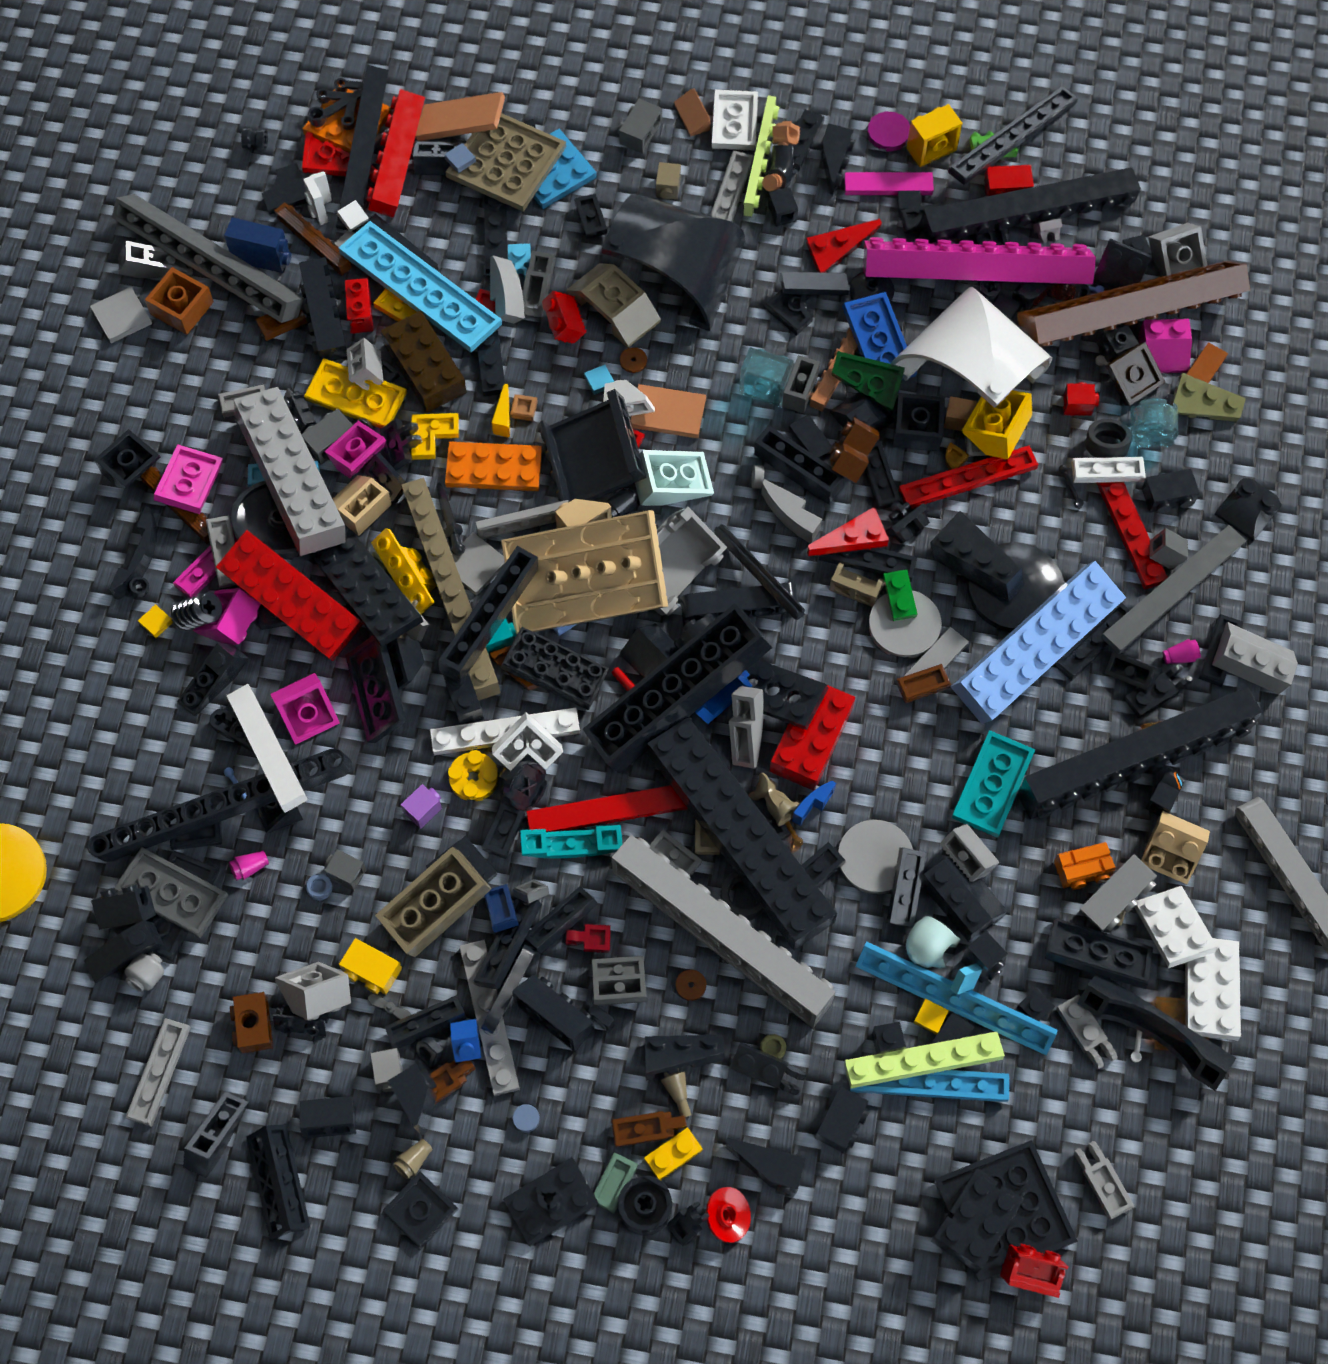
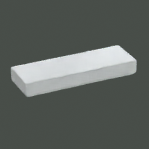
(1108, 469)

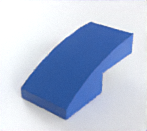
(817, 798)

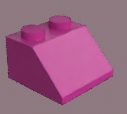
(1169, 343)
(355, 449)
(237, 614)
(305, 708)

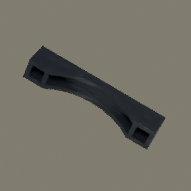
(1199, 1056)

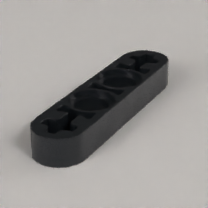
(505, 994)

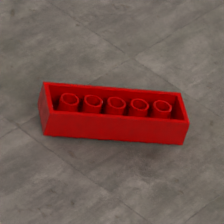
(289, 595)

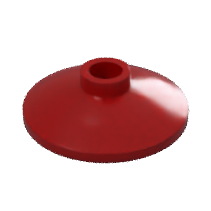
(736, 1214)

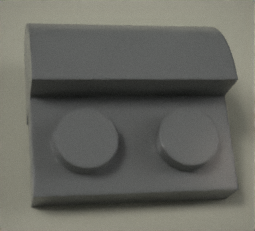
(619, 980)

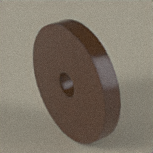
(633, 366)
(694, 977)

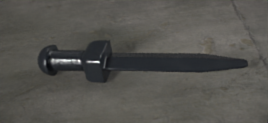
(452, 529)

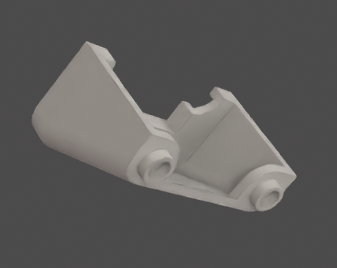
(685, 550)

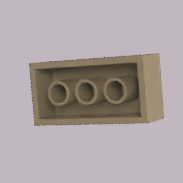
(433, 902)

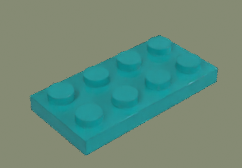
(993, 784)

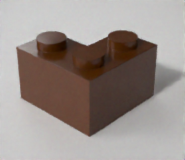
(851, 452)

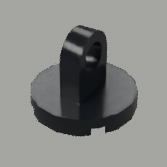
(524, 784)

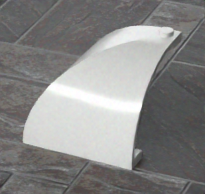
(978, 346)

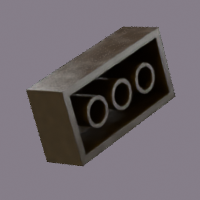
(423, 361)

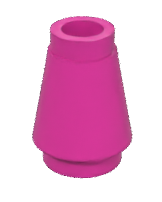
(1183, 652)
(247, 865)

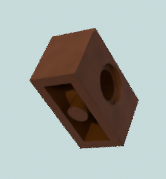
(260, 1035)

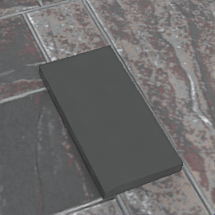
(175, 892)

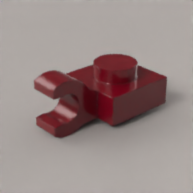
(595, 938)

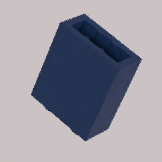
(258, 244)

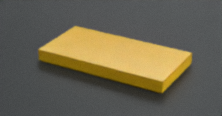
(334, 391)

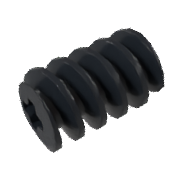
(196, 611)

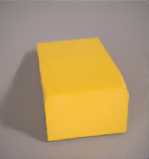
(501, 417)

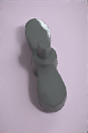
(389, 1007)

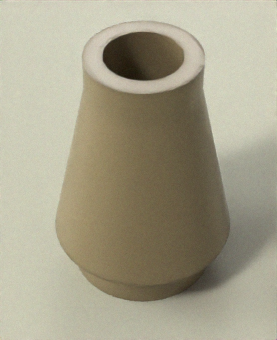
(412, 1159)

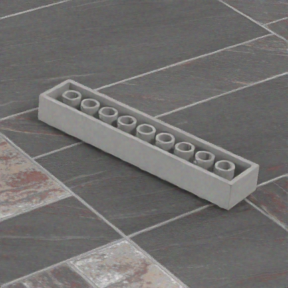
(723, 931)

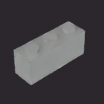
(1119, 894)

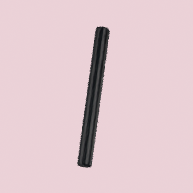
(766, 579)

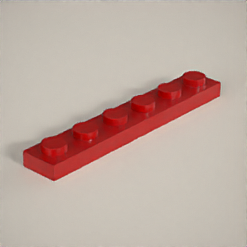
(968, 477)
(1132, 532)

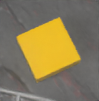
(155, 621)
(931, 1016)

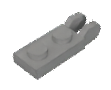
(1086, 1031)
(1104, 1182)

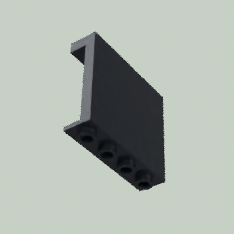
(593, 451)

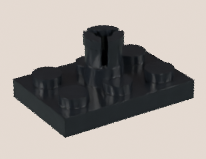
(551, 1202)

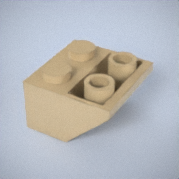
(361, 503)
(1175, 847)

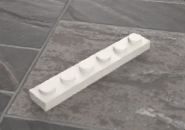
(487, 733)

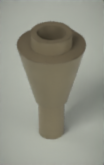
(676, 1087)

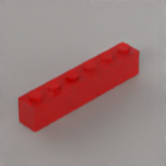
(396, 153)

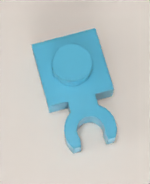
(520, 257)

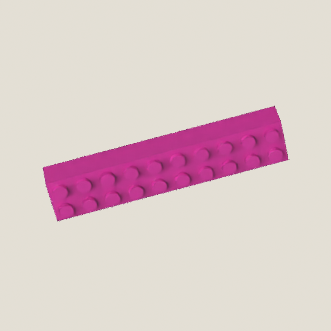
(978, 261)

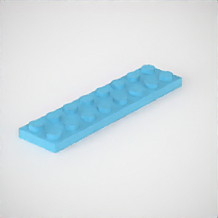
(420, 286)

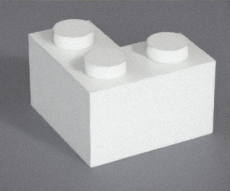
(527, 738)

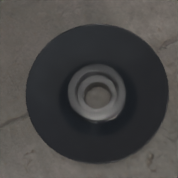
(861, 287)

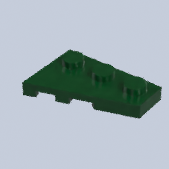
(870, 377)

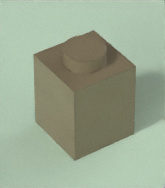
(668, 180)

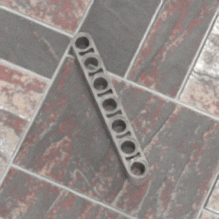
(1286, 865)

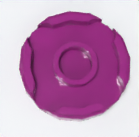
(888, 131)

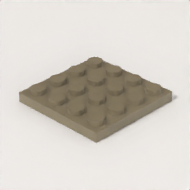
(509, 161)

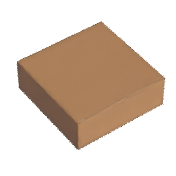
(524, 407)

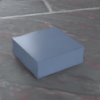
(460, 158)

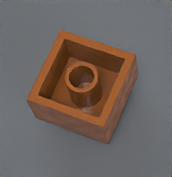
(179, 300)

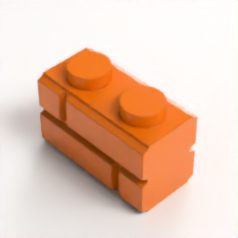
(1084, 866)

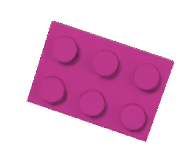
(188, 479)

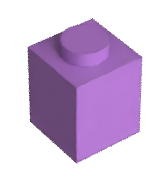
(422, 805)

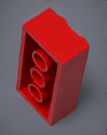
(805, 753)

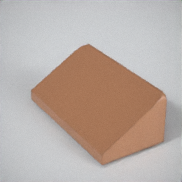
(693, 113)

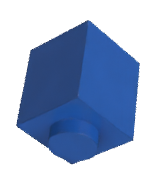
(465, 1040)

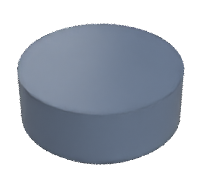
(319, 887)
(526, 1118)

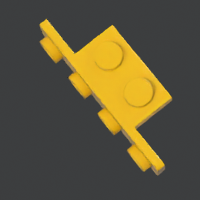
(406, 569)

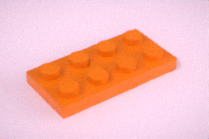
(493, 466)

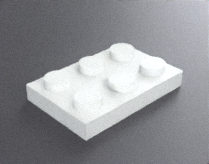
(734, 120)
(1175, 926)

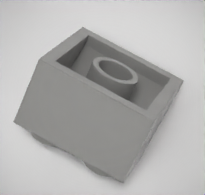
(1178, 249)
(314, 990)

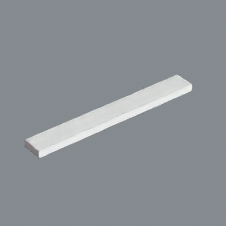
(267, 748)

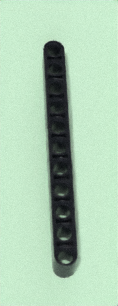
(207, 805)

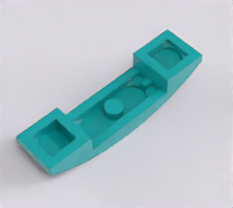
(571, 844)

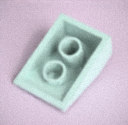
(673, 477)

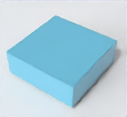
(597, 378)
(966, 978)

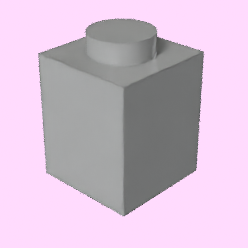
(385, 1066)

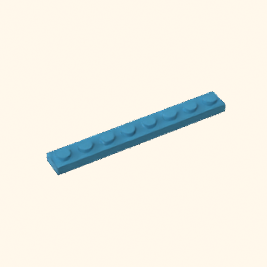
(967, 1004)

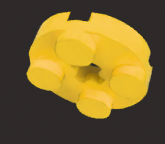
(473, 762)

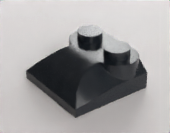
(1249, 508)

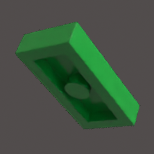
(900, 595)

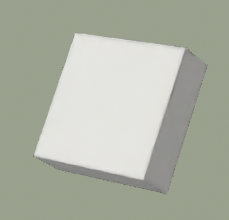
(352, 216)

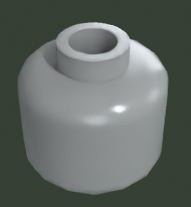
(144, 972)

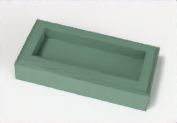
(616, 1175)

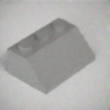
(1255, 659)

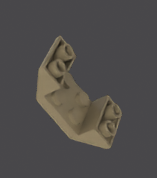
(618, 301)

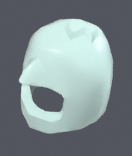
(929, 942)

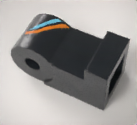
(1166, 792)

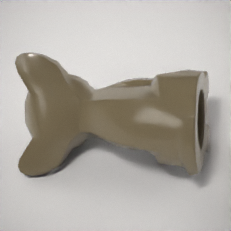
(777, 802)

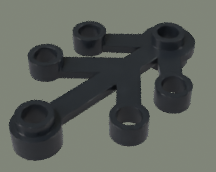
(318, 115)

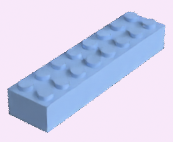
(1038, 642)

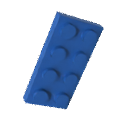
(875, 328)

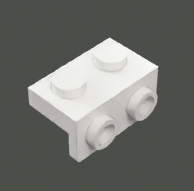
(317, 195)

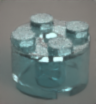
(1154, 423)

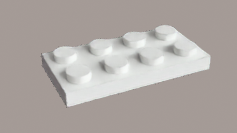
(1214, 992)

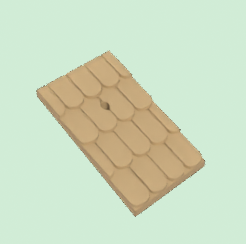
(590, 572)

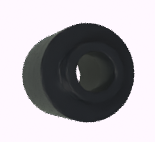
(622, 502)

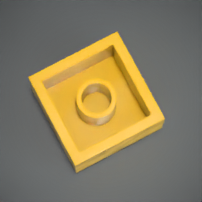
(934, 135)

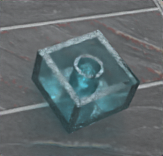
(765, 376)

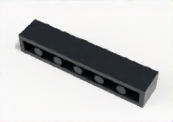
(488, 614)

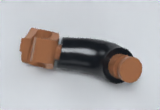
(782, 156)

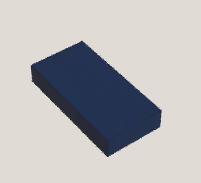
(501, 908)

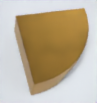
(955, 456)

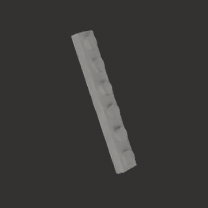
(495, 1045)

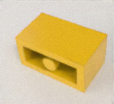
(370, 967)

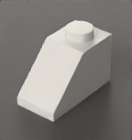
(635, 400)

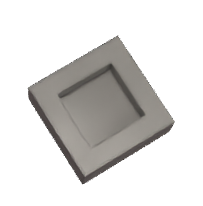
(1052, 227)

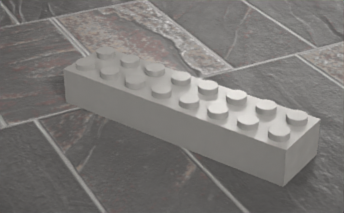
(289, 471)

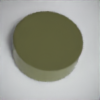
(773, 1045)

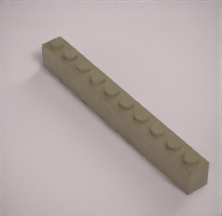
(447, 578)

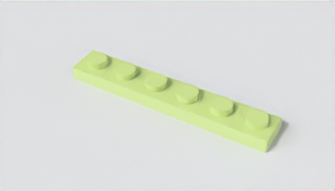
(760, 163)
(923, 1060)

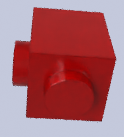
(1080, 399)

